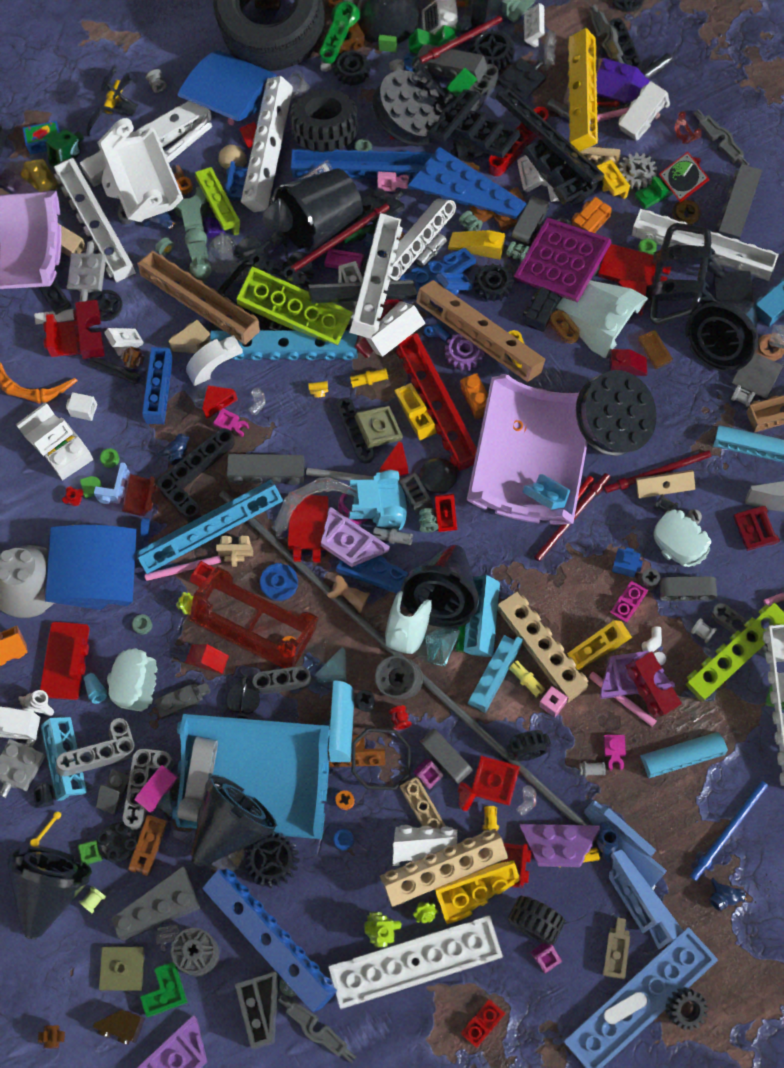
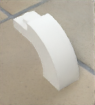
(209, 357)

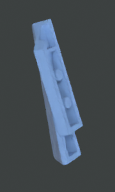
(629, 841)
(642, 901)

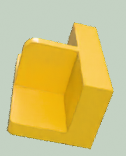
(613, 179)

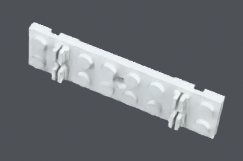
(392, 969)

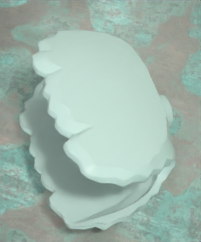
(681, 539)
(406, 633)
(132, 680)

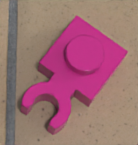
(230, 421)
(615, 748)

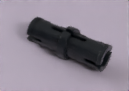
(657, 66)

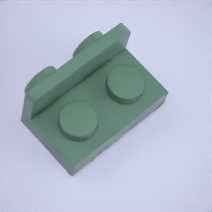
(515, 8)

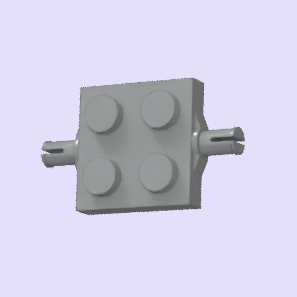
(86, 272)
(19, 765)

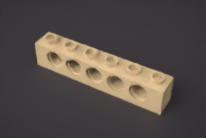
(518, 603)
(437, 876)

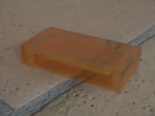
(655, 349)

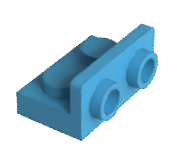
(547, 492)

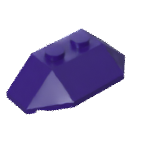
(619, 80)

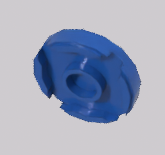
(279, 582)

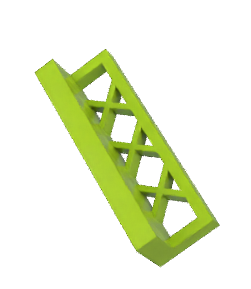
(218, 200)

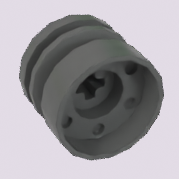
(388, 677)
(200, 963)

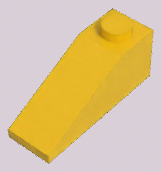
(480, 243)
(600, 644)

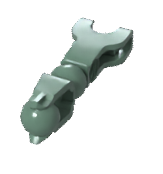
(192, 211)

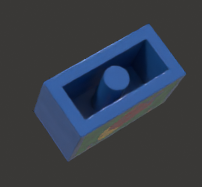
(37, 135)

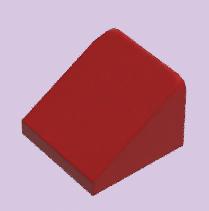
(248, 134)
(201, 573)

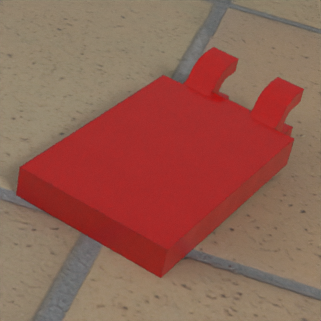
(629, 265)
(308, 526)

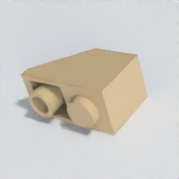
(190, 339)

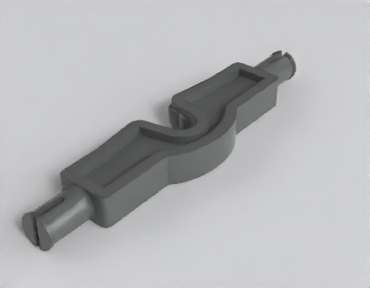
(603, 29)
(715, 132)
(324, 1036)

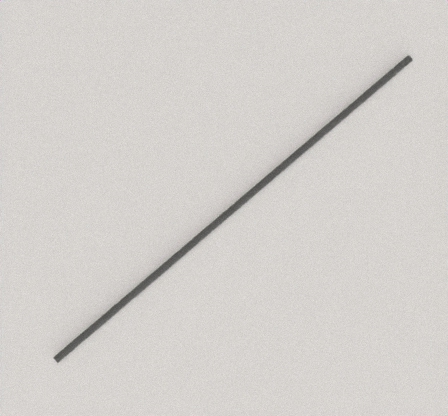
(426, 681)

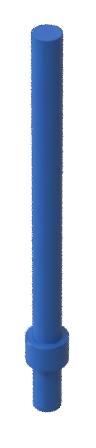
(706, 861)

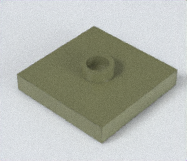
(378, 426)
(122, 969)

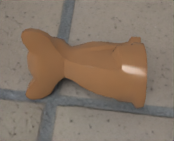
(353, 595)

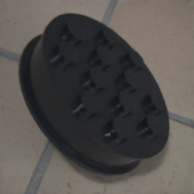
(407, 107)
(616, 413)

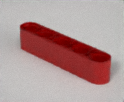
(526, 138)

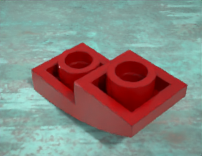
(483, 1023)

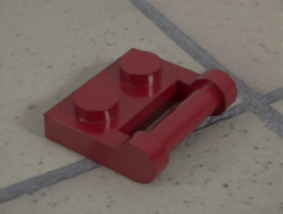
(750, 529)

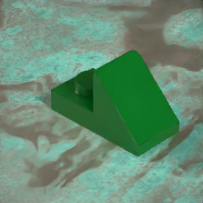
(461, 81)
(653, 193)

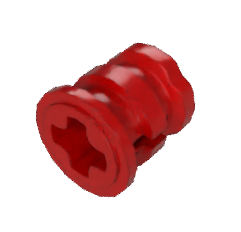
(399, 717)

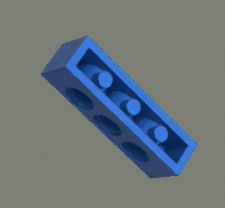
(157, 386)

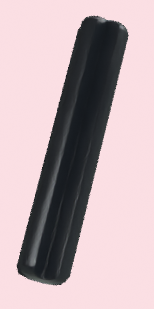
(115, 370)

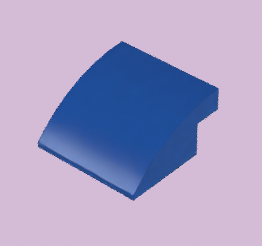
(226, 85)
(90, 565)

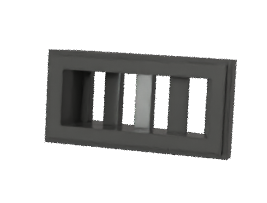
(421, 502)

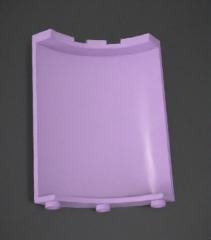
(29, 239)
(516, 458)

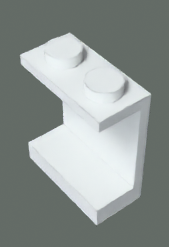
(44, 429)

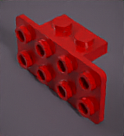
(65, 660)

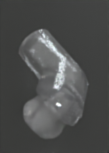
(259, 401)
(530, 800)

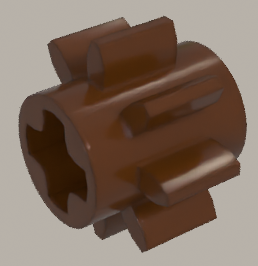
(132, 357)
(51, 1037)

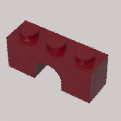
(90, 343)
(642, 672)

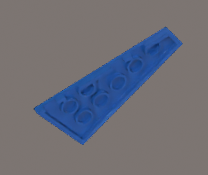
(458, 182)

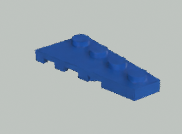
(452, 263)
(375, 572)

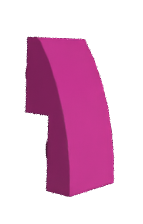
(629, 601)
(156, 788)

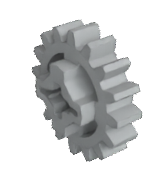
(637, 170)

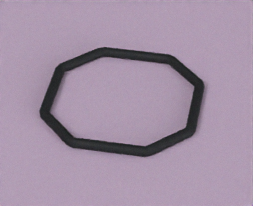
(353, 759)

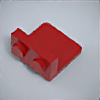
(60, 337)

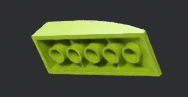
(292, 307)

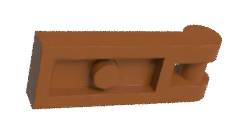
(148, 845)

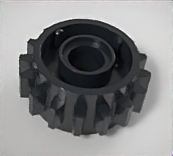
(352, 67)
(496, 274)
(528, 745)

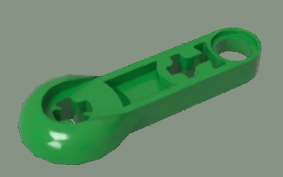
(339, 28)

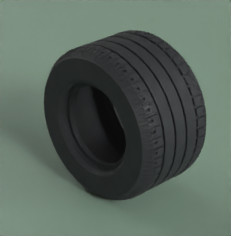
(271, 45)

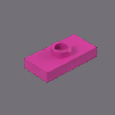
(338, 257)

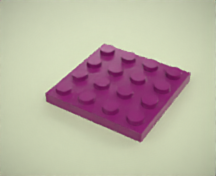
(562, 259)

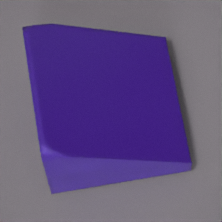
(212, 227)

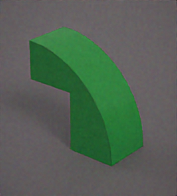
(421, 37)

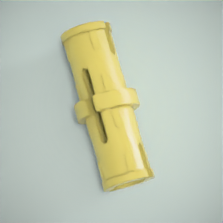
(527, 679)

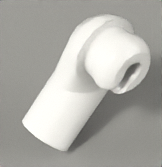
(654, 642)

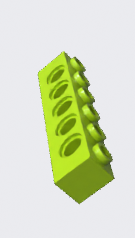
(703, 689)

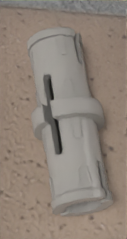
(431, 250)
(393, 536)

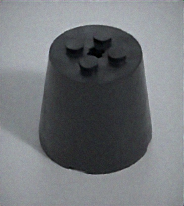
(320, 207)

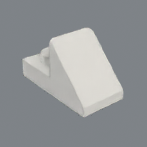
(123, 338)

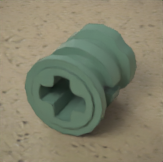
(470, 221)
(513, 248)
(428, 520)

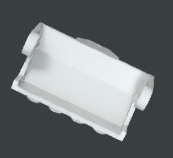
(138, 172)

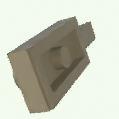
(617, 950)

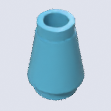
(95, 690)

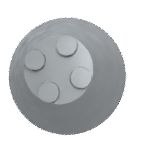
(23, 581)

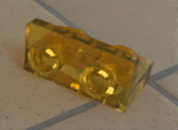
(39, 175)

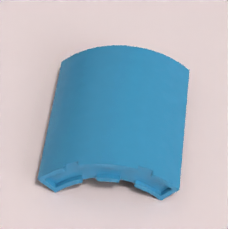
(272, 761)

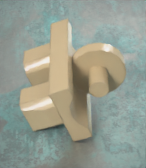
(234, 552)

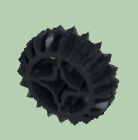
(502, 47)
(286, 870)

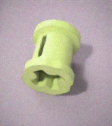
(92, 899)

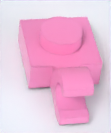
(389, 181)

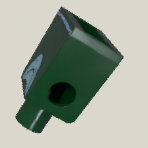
(63, 147)

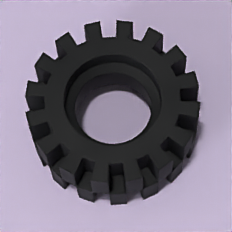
(695, 1016)

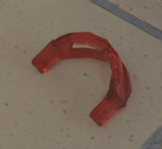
(682, 121)

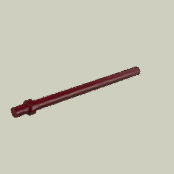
(340, 237)

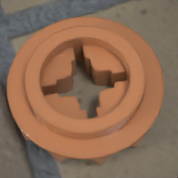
(763, 342)

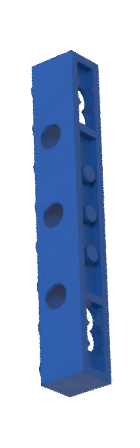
(350, 161)
(281, 952)

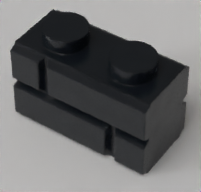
(543, 305)

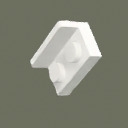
(534, 24)

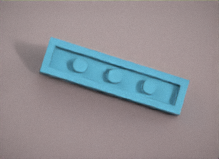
(495, 673)
(54, 748)

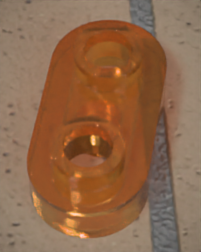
(564, 328)

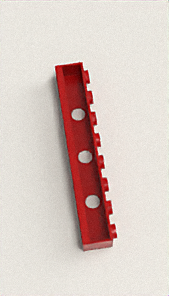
(432, 389)

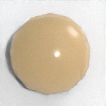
(232, 153)

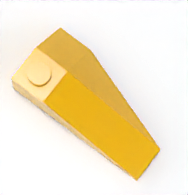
(469, 892)

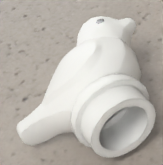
(37, 701)

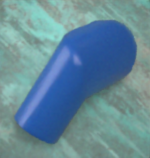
(437, 331)

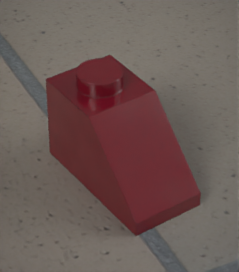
(628, 361)

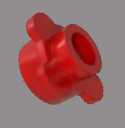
(73, 501)

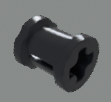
(665, 505)
(362, 705)

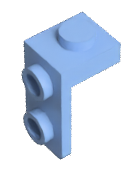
(107, 495)

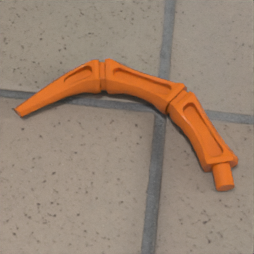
(35, 395)

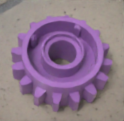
(459, 359)

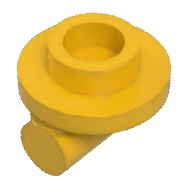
(318, 388)

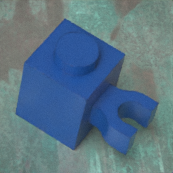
(627, 562)

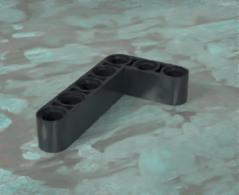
(193, 471)

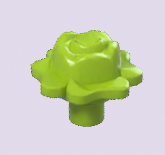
(185, 603)
(425, 912)

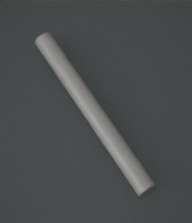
(336, 475)

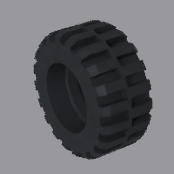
(324, 120)

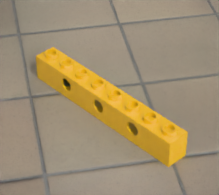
(584, 96)

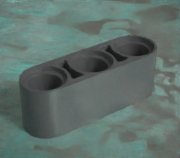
(530, 220)
(688, 588)
(273, 676)
(445, 756)

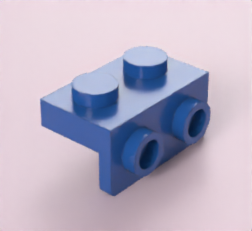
(236, 181)

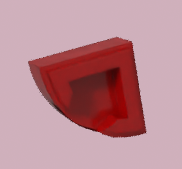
(466, 796)

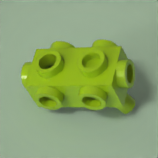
(380, 928)

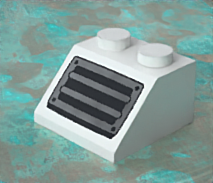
(439, 14)

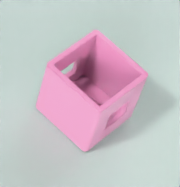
(551, 708)

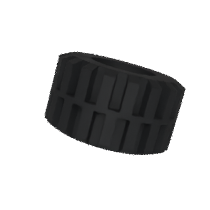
(536, 920)

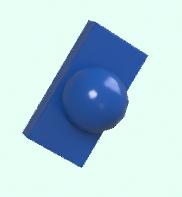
(454, 282)

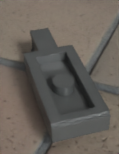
(181, 699)

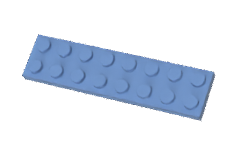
(672, 969)

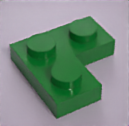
(170, 993)

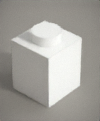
(81, 406)

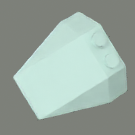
(602, 314)

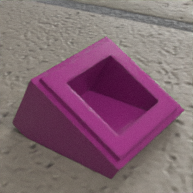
(428, 773)
(546, 957)

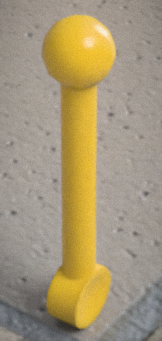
(35, 842)

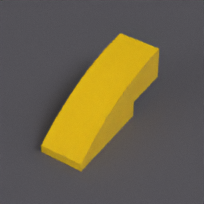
(415, 411)

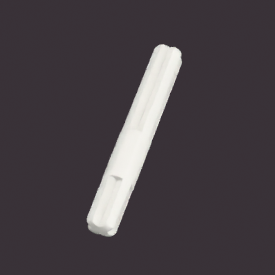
(188, 139)

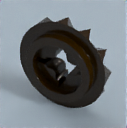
(693, 212)

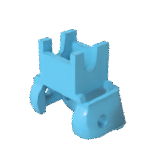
(380, 500)

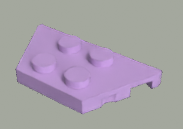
(349, 540)

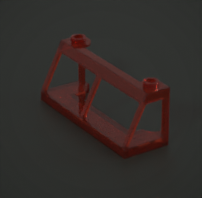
(284, 654)

